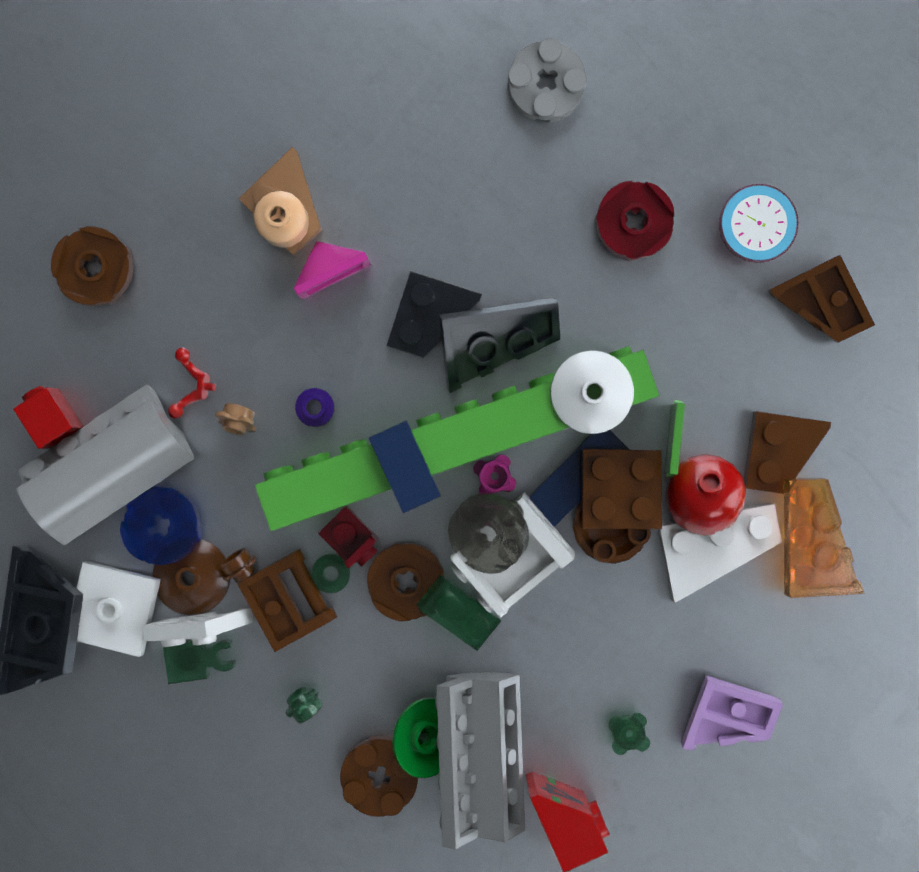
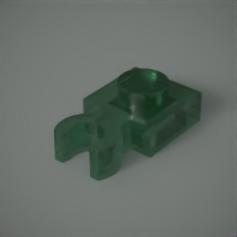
(192, 662)

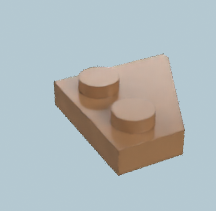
(288, 177)

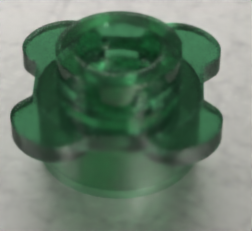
(621, 725)

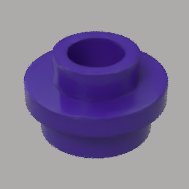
(323, 416)

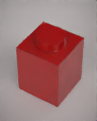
(47, 416)

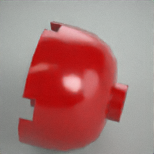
(706, 494)

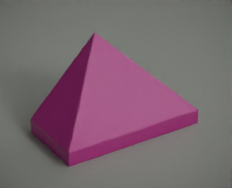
(327, 266)

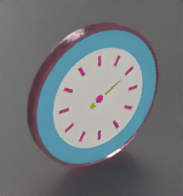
(758, 223)

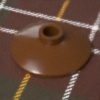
(207, 588)

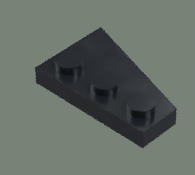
(491, 336)

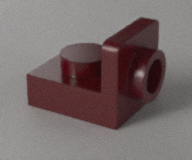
(350, 538)

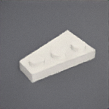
(700, 559)

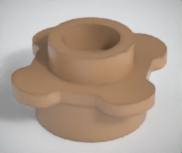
(236, 419)

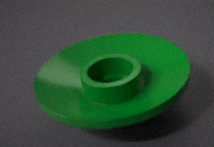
(417, 756)

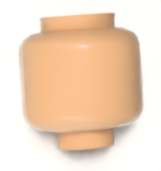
(292, 226)

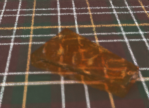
(814, 545)

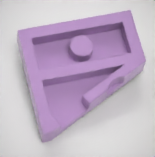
(730, 715)

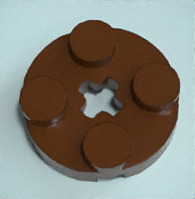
(82, 246)
(384, 587)
(360, 788)

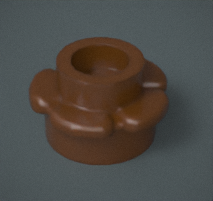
(238, 565)

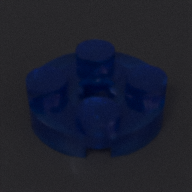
(140, 519)

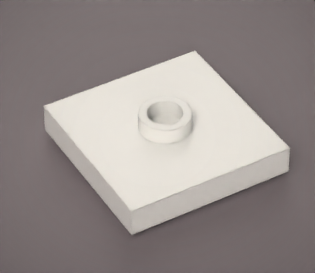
(115, 607)

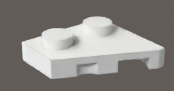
(199, 628)

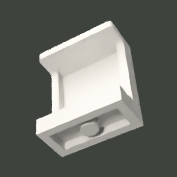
(543, 556)

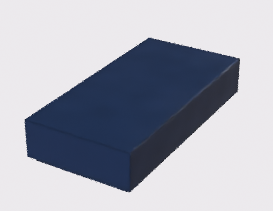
(404, 466)

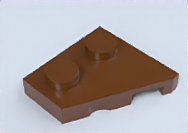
(826, 300)
(780, 449)

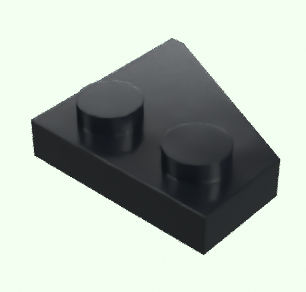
(418, 320)

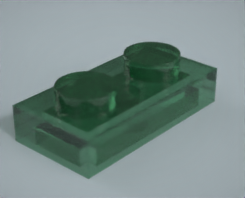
(458, 612)

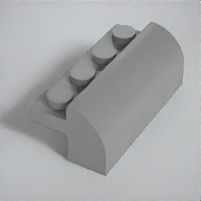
(103, 466)
(480, 757)

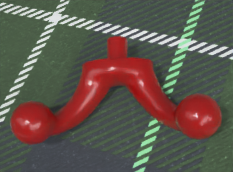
(203, 384)

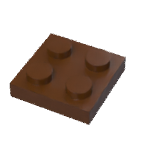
(621, 489)

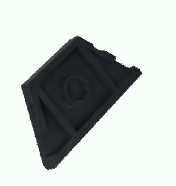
(37, 623)

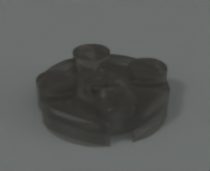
(503, 517)

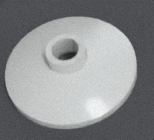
(570, 395)

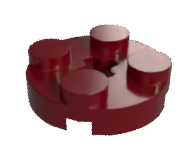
(636, 198)

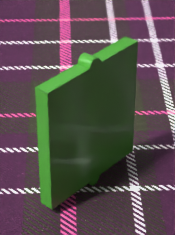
(674, 438)

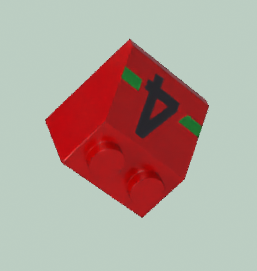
(569, 820)

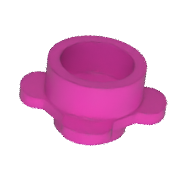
(500, 466)

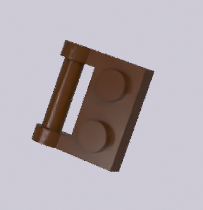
(275, 606)

